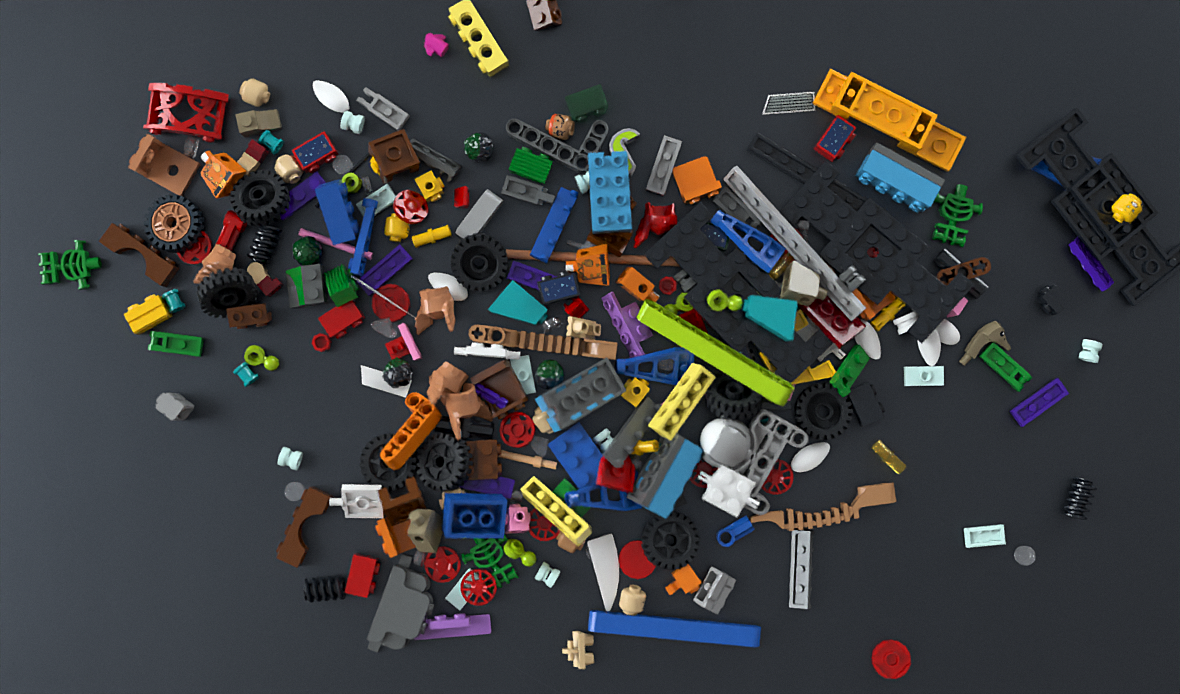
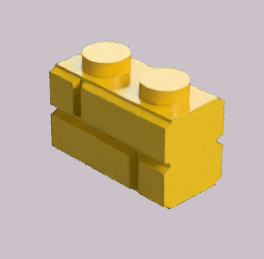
(147, 314)

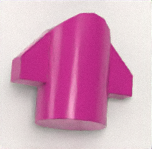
(436, 44)

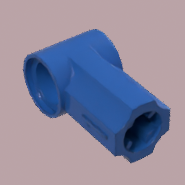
(737, 530)

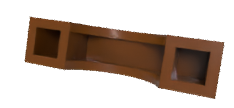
(157, 268)
(293, 548)

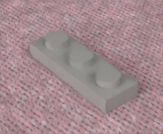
(663, 165)

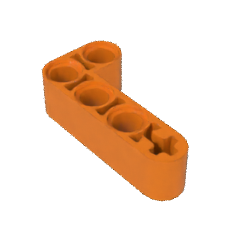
(412, 432)

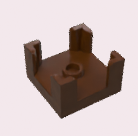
(393, 155)
(399, 509)

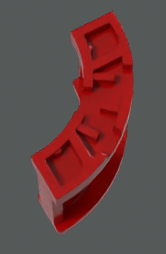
(161, 95)

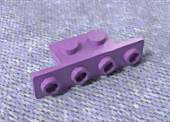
(627, 324)
(456, 626)

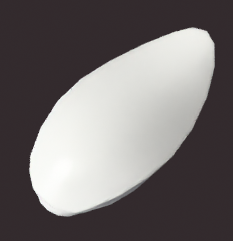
(331, 96)
(456, 290)
(948, 333)
(869, 341)
(931, 348)
(810, 457)

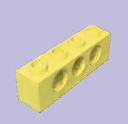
(466, 10)
(681, 401)
(556, 511)

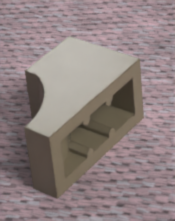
(257, 122)

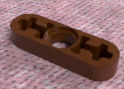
(975, 262)

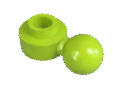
(348, 179)
(734, 302)
(679, 305)
(270, 363)
(515, 549)

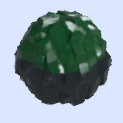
(478, 147)
(307, 251)
(397, 373)
(549, 374)

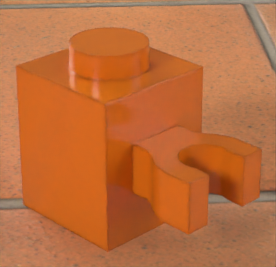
(685, 579)

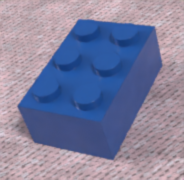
(337, 211)
(577, 455)
(474, 515)

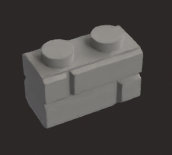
(174, 406)
(714, 590)

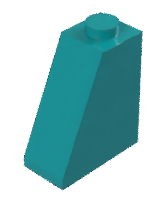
(519, 305)
(772, 314)

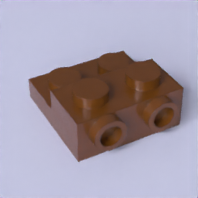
(485, 460)

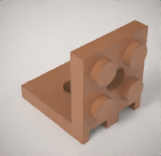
(155, 160)

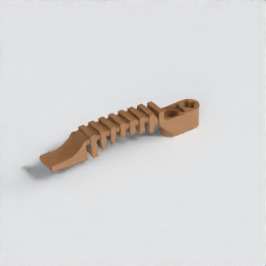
(542, 343)
(867, 496)

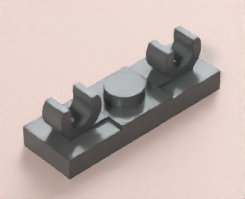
(435, 159)

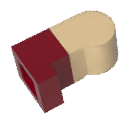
(253, 157)
(263, 280)

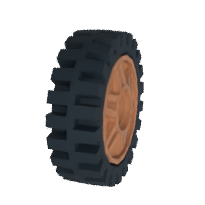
(160, 223)

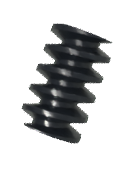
(263, 244)
(1080, 498)
(324, 589)

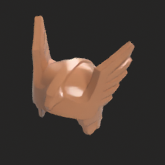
(218, 259)
(435, 305)
(445, 380)
(465, 406)

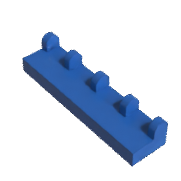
(554, 224)

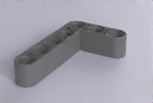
(559, 147)

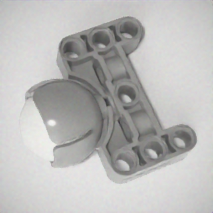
(740, 448)

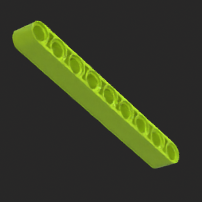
(715, 352)

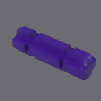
(491, 396)

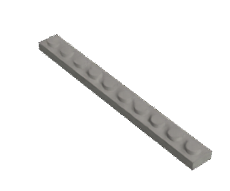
(793, 242)

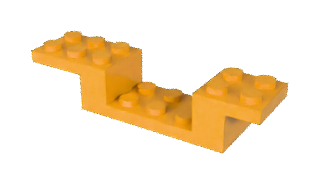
(892, 115)

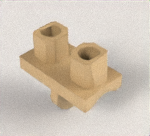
(583, 328)
(576, 649)

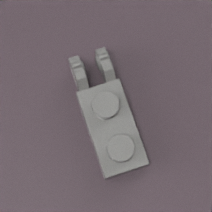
(384, 110)

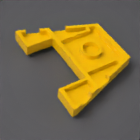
(822, 371)

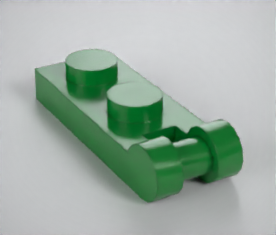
(176, 343)
(1005, 366)
(849, 370)

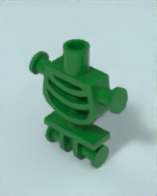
(958, 201)
(78, 260)
(492, 562)

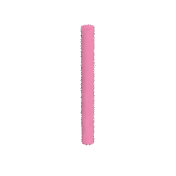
(326, 240)

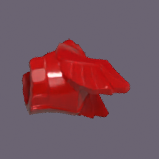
(657, 220)

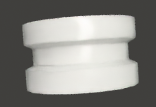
(905, 322)

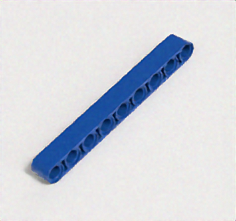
(674, 628)

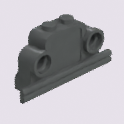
(402, 608)

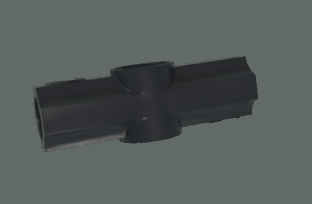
(947, 260)
(468, 428)

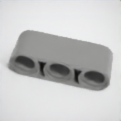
(480, 214)

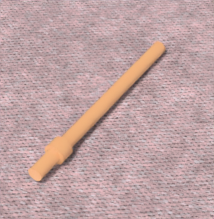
(536, 461)

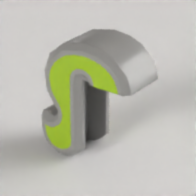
(619, 141)

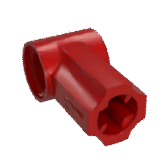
(232, 228)

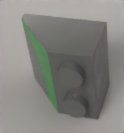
(306, 286)

